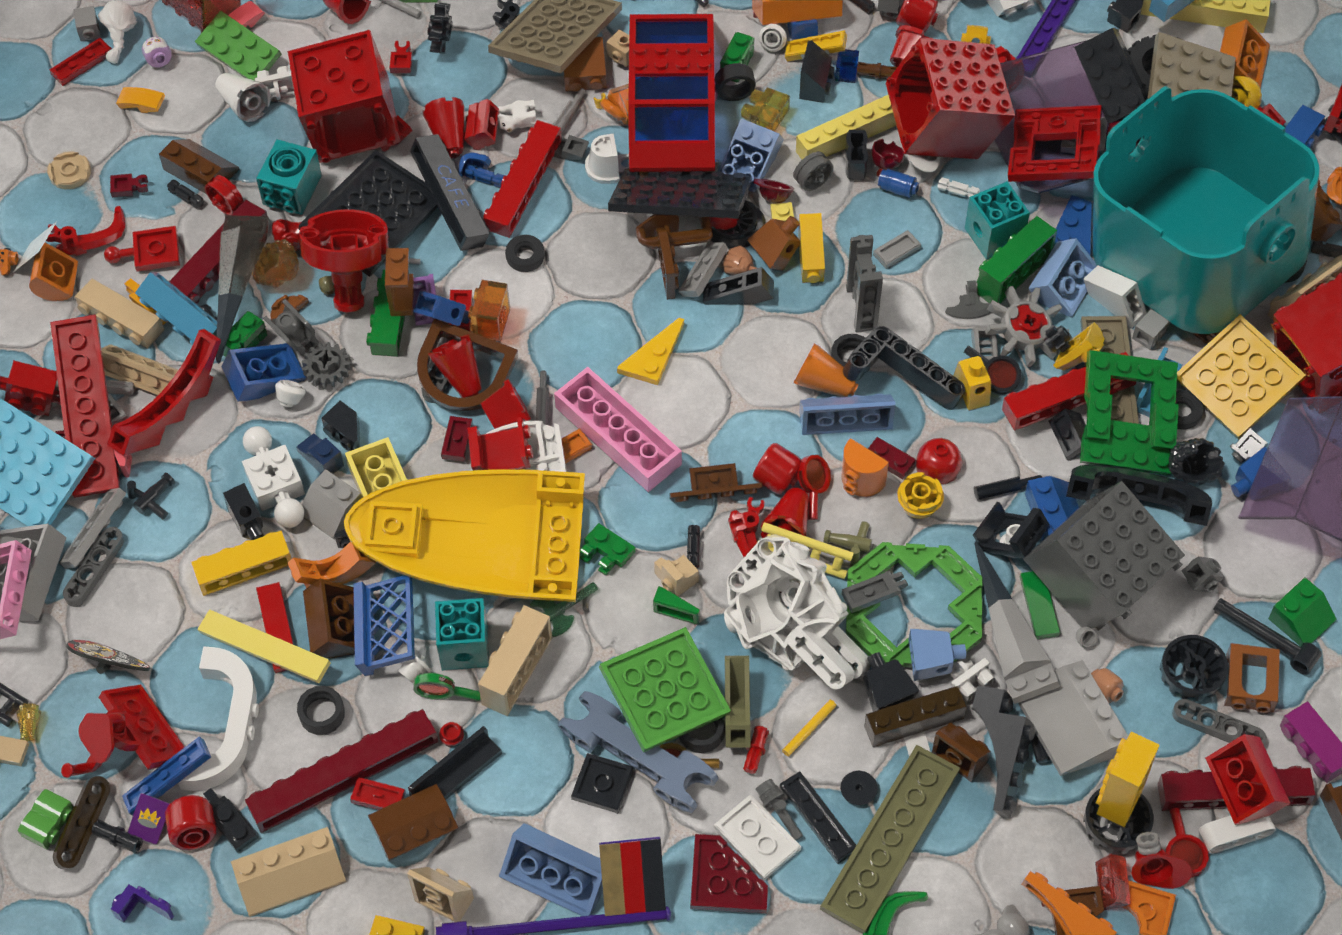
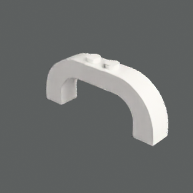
(226, 761)

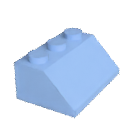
(1063, 276)

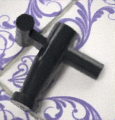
(147, 499)

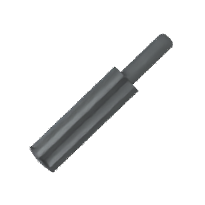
(542, 399)

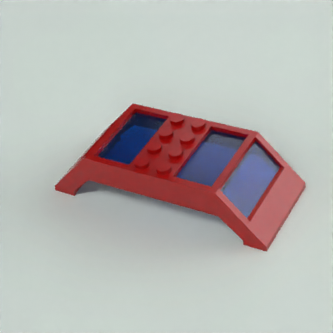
(671, 93)

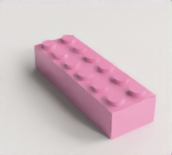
(618, 429)

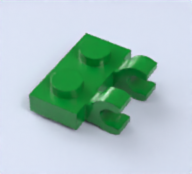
(611, 546)

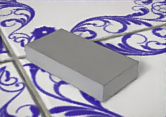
(897, 249)

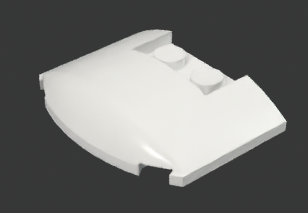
(546, 446)

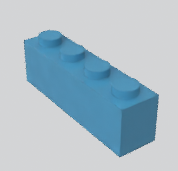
(175, 307)

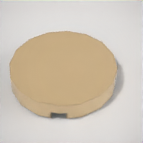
(69, 170)

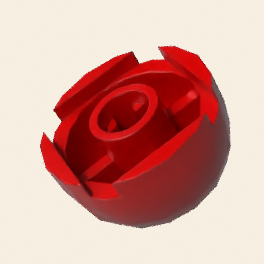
(939, 460)

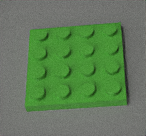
(664, 689)

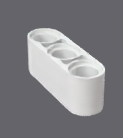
(1224, 834)

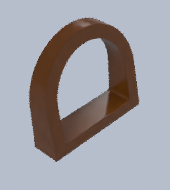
(442, 329)

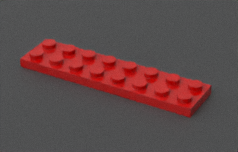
(85, 399)

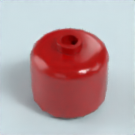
(918, 13)
(777, 469)
(190, 822)

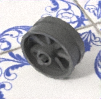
(813, 171)

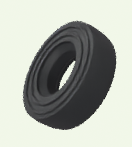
(524, 241)
(1195, 405)

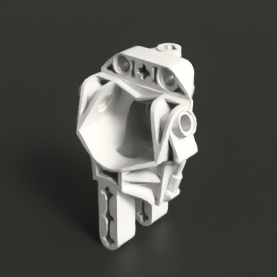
(810, 623)

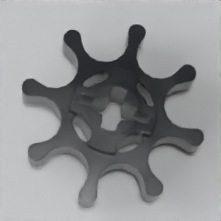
(440, 28)

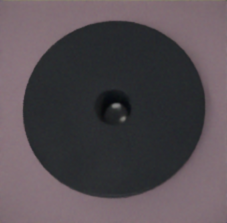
(859, 787)

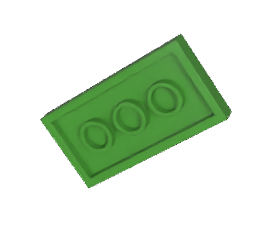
(237, 46)

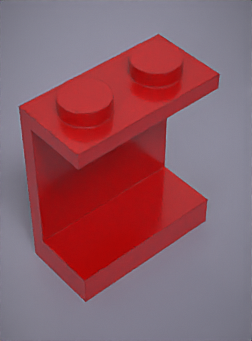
(501, 449)

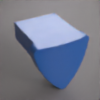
(803, 29)

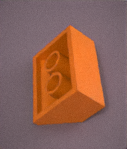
(1249, 49)

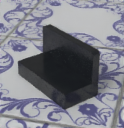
(1068, 429)

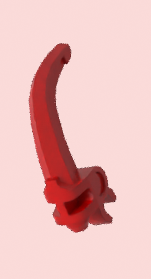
(79, 244)
(745, 525)

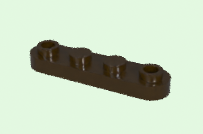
(80, 823)

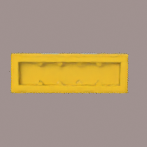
(829, 42)

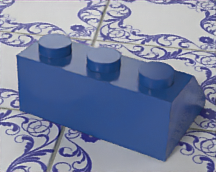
(1050, 496)

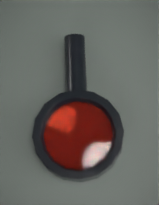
(1002, 370)

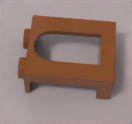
(1253, 656)

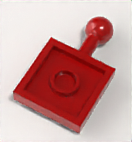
(150, 249)

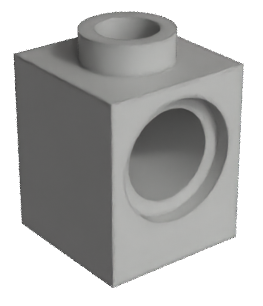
(87, 23)
(1150, 329)

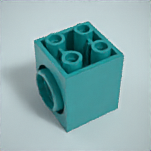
(289, 177)
(995, 217)
(462, 634)

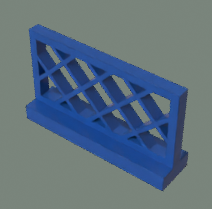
(365, 629)

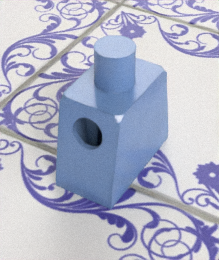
(933, 653)

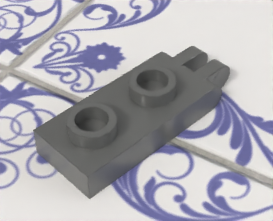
(873, 590)

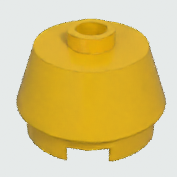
(920, 495)

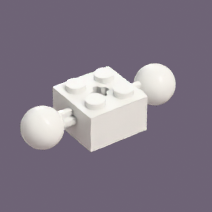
(273, 477)

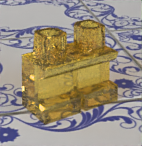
(769, 108)

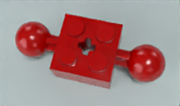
(30, 388)

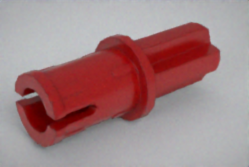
(756, 749)

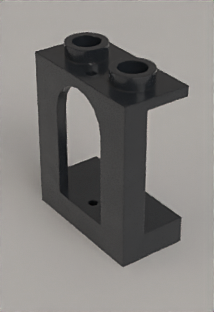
(1023, 540)

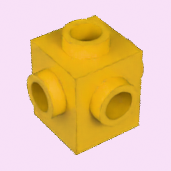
(976, 31)

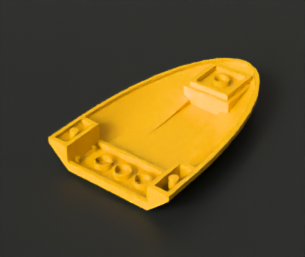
(478, 531)

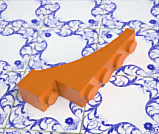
(1072, 917)

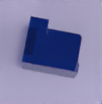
(847, 66)

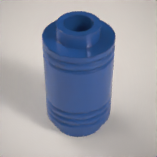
(898, 183)

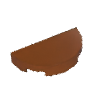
(297, 302)

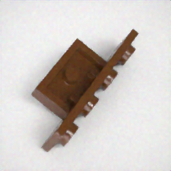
(714, 480)

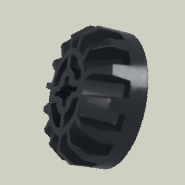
(1196, 656)
(1142, 819)

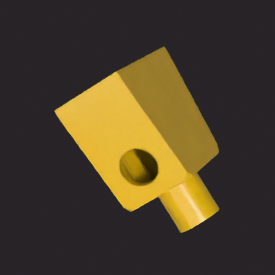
(974, 376)

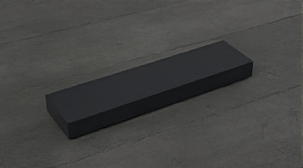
(818, 817)

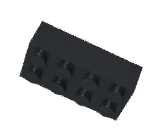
(1112, 75)

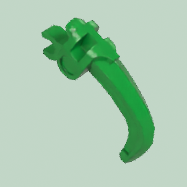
(884, 916)

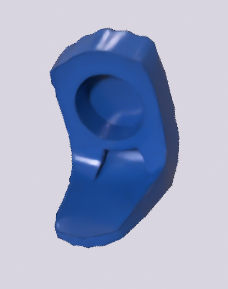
(474, 159)

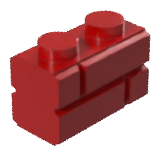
(481, 124)

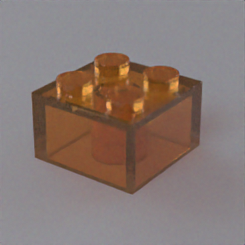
(490, 310)

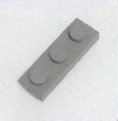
(703, 269)

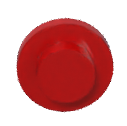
(451, 734)

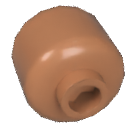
(1109, 684)

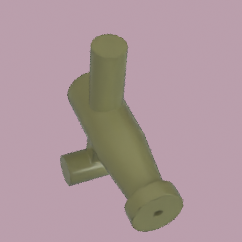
(855, 543)

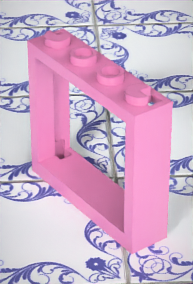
(18, 561)

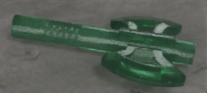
(559, 621)

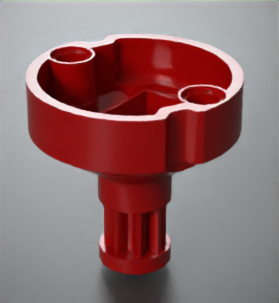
(344, 245)

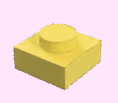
(781, 211)

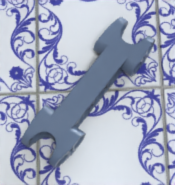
(671, 773)

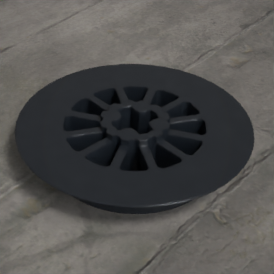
(750, 220)

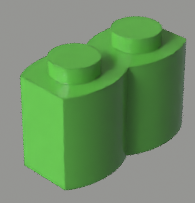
(45, 819)

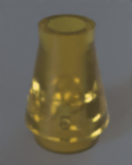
(28, 720)

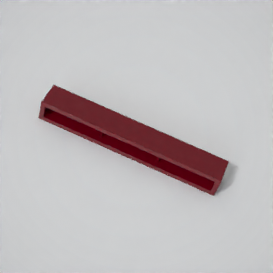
(341, 770)

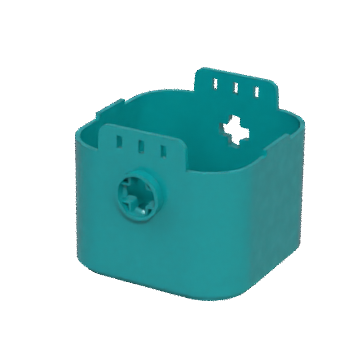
(1203, 207)

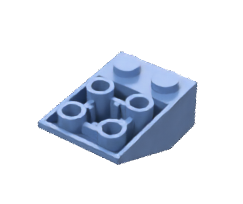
(751, 151)

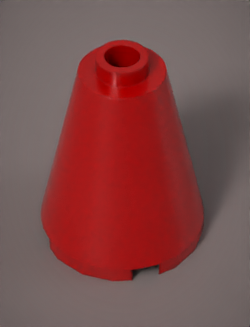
(447, 121)
(458, 365)
(790, 512)

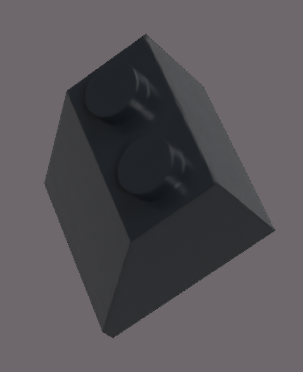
(815, 74)

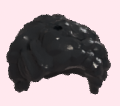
(1196, 461)

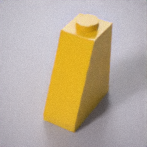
(811, 248)

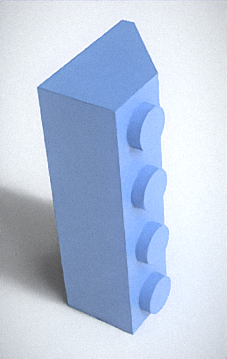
(847, 414)
(553, 870)

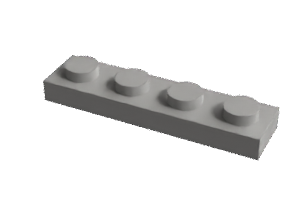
(88, 535)

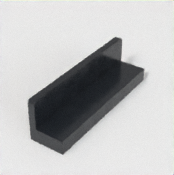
(459, 765)

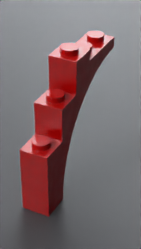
(170, 406)

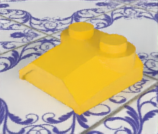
(1088, 339)

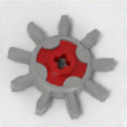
(1023, 324)

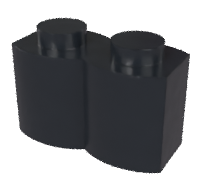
(856, 154)

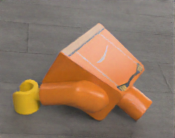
(616, 103)

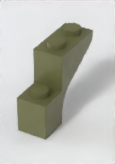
(738, 699)

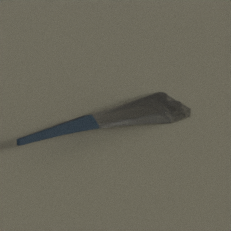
(239, 252)

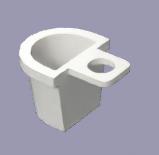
(603, 163)

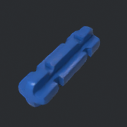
(483, 175)

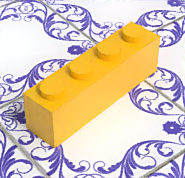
(241, 562)

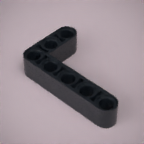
(908, 362)

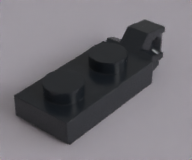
(230, 821)

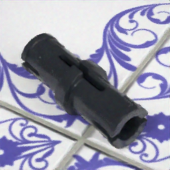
(117, 836)

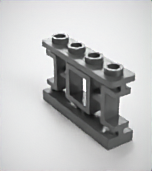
(864, 283)

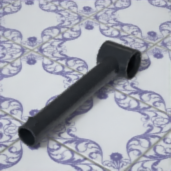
(1302, 657)

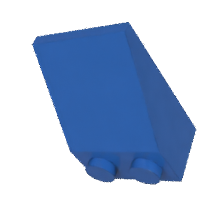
(256, 370)

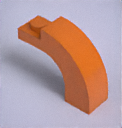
(339, 568)

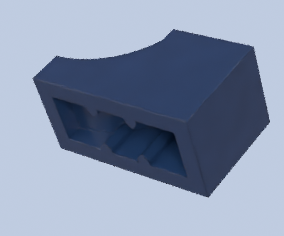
(321, 454)

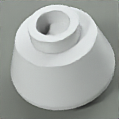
(771, 42)
(289, 392)

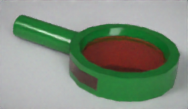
(441, 687)

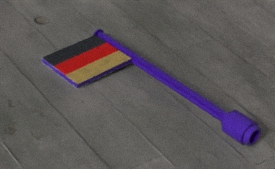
(630, 893)

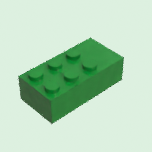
(1015, 260)

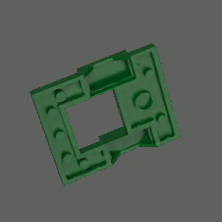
(1125, 443)

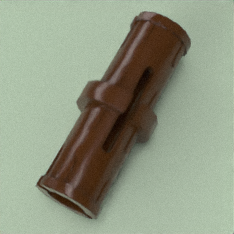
(875, 70)

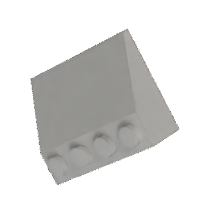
(46, 550)
(1075, 721)

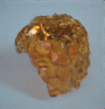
(276, 264)

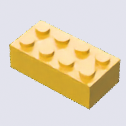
(1126, 778)

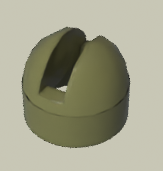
(326, 285)

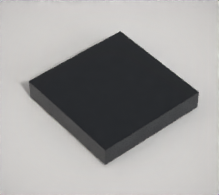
(602, 783)

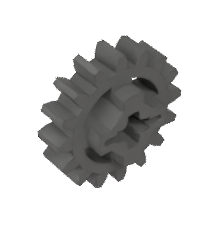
(326, 365)

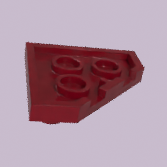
(724, 879)

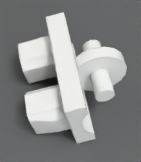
(278, 82)
(968, 673)

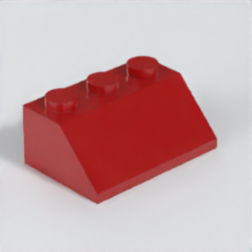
(1247, 779)

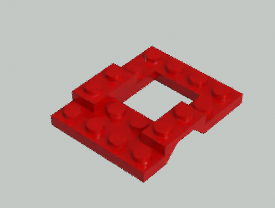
(1055, 124)

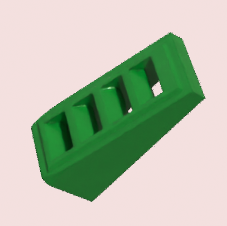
(675, 607)

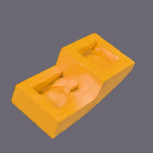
(144, 99)

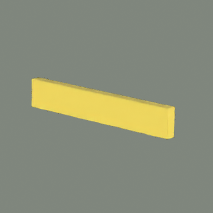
(264, 646)

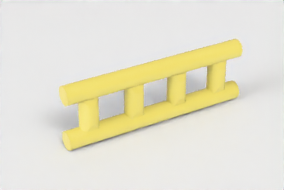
(817, 548)

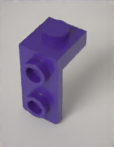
(127, 901)

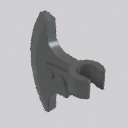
(969, 304)

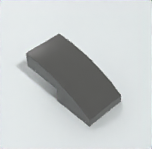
(571, 148)

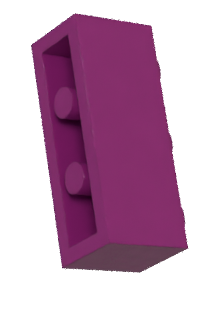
(1314, 741)

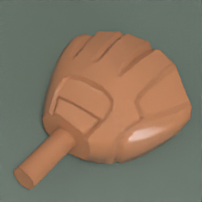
(738, 261)

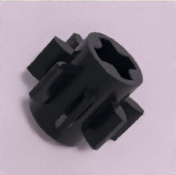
(1057, 338)

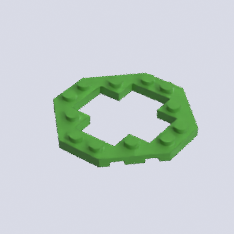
(915, 559)

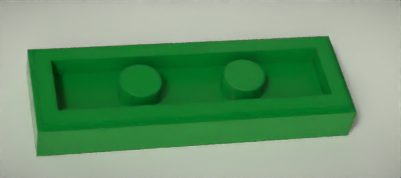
(1039, 606)

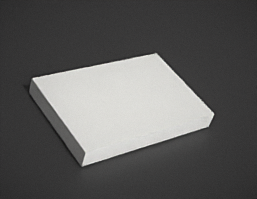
(757, 837)

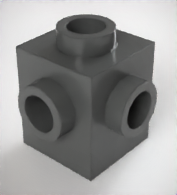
(1203, 574)

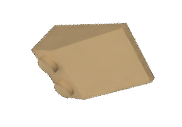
(440, 892)

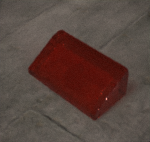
(1113, 881)

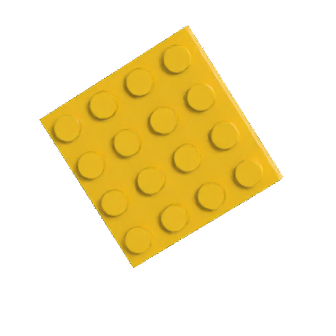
(1240, 376)

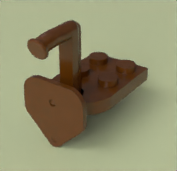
(663, 234)

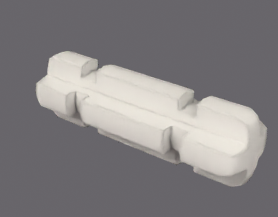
(957, 188)

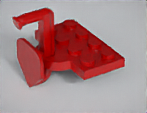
(129, 725)

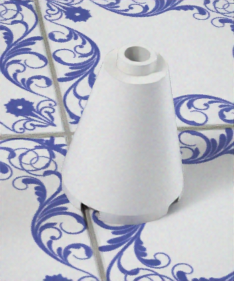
(243, 96)

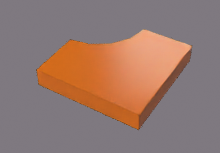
(1150, 908)

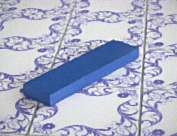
(169, 773)

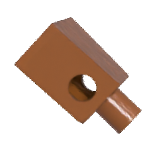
(776, 242)

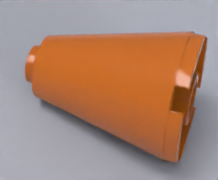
(824, 374)

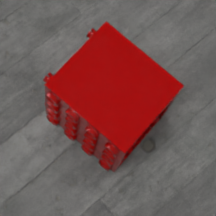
(344, 96)
(949, 98)
(1312, 338)

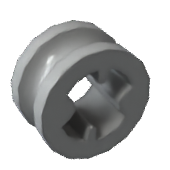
(1148, 843)

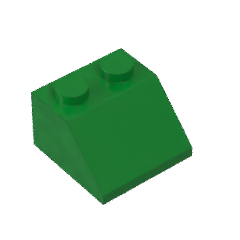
(1303, 613)

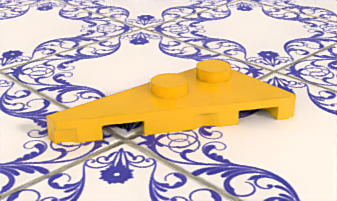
(651, 359)

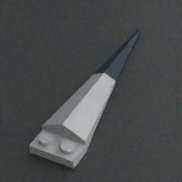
(1020, 654)

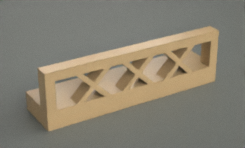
(137, 369)

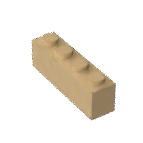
(119, 313)

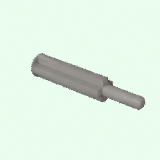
(569, 111)

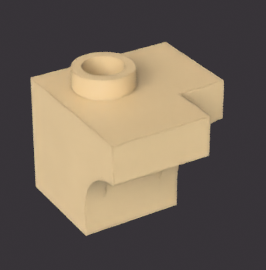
(676, 575)

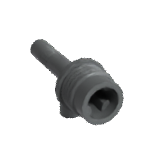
(771, 795)

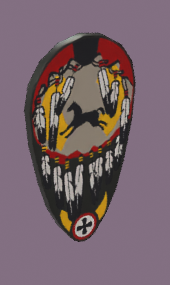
(105, 656)

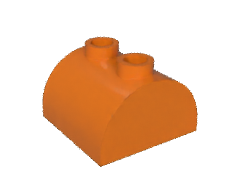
(53, 274)
(862, 470)

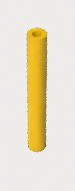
(809, 728)

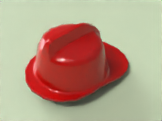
(1161, 870)

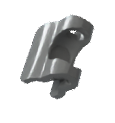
(294, 329)

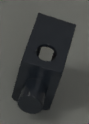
(244, 512)
(887, 683)

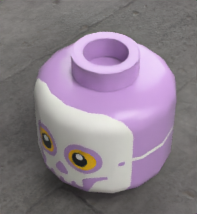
(156, 52)

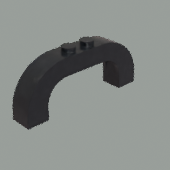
(1184, 497)

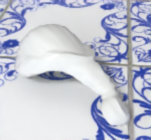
(118, 18)

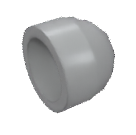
(1086, 636)

